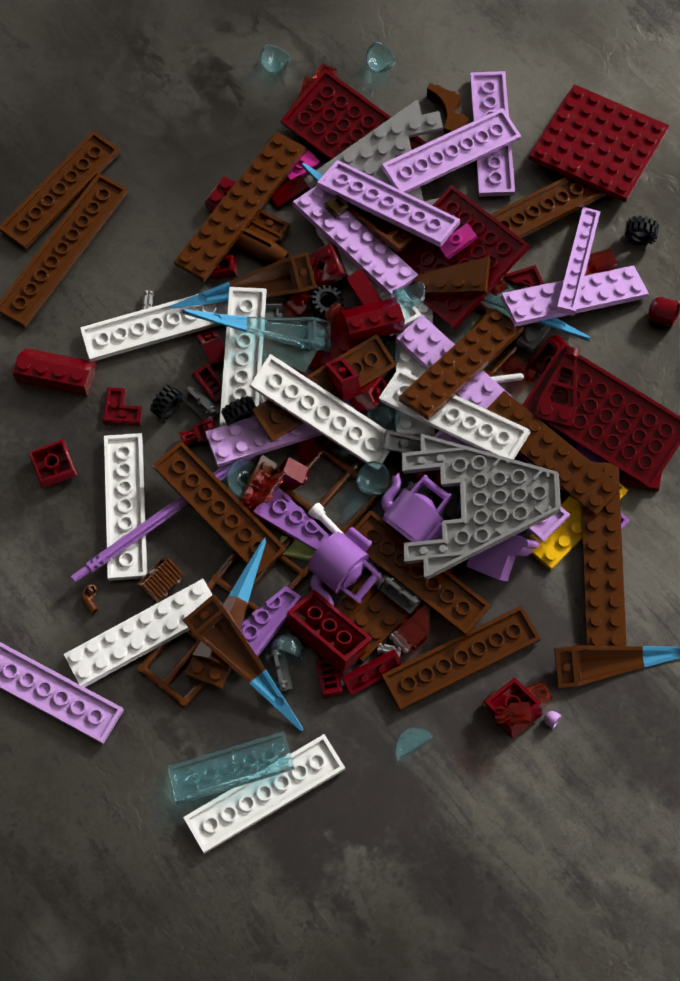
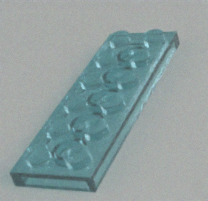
(230, 768)

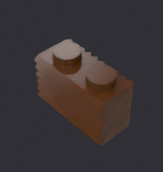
(160, 579)

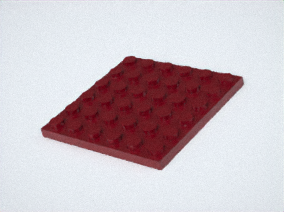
(599, 143)
(493, 241)

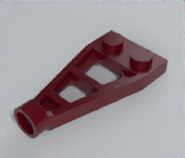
(557, 412)

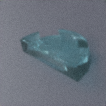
(411, 740)

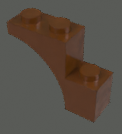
(449, 103)

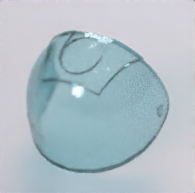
(379, 58)
(274, 59)
(410, 295)
(385, 417)
(373, 478)
(290, 643)

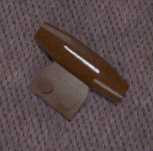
(262, 235)

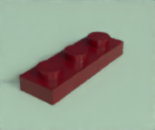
(370, 672)

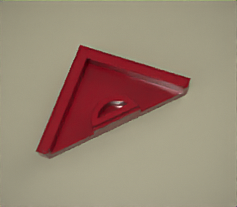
(525, 277)

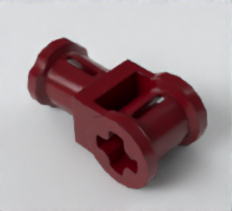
(198, 432)

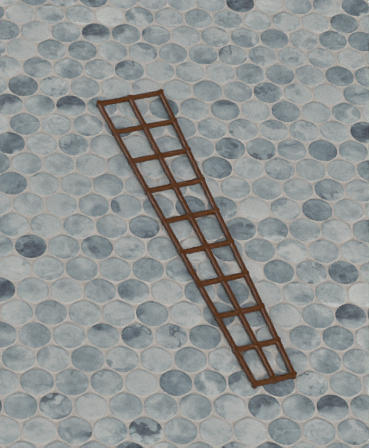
(350, 471)

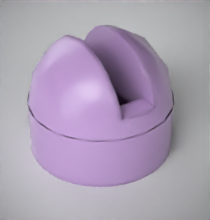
(552, 718)

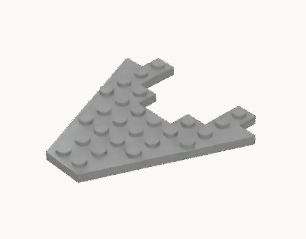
(387, 143)
(496, 501)

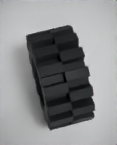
(641, 230)
(324, 292)
(166, 402)
(238, 410)

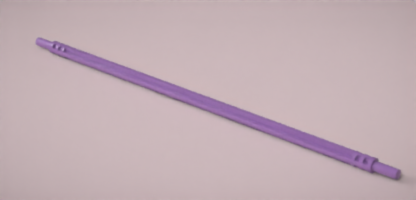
(140, 531)

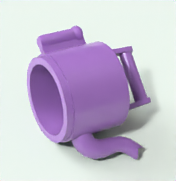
(414, 513)
(341, 563)

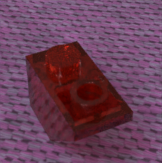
(417, 627)

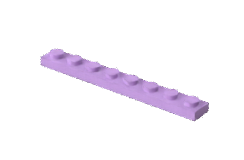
(578, 261)

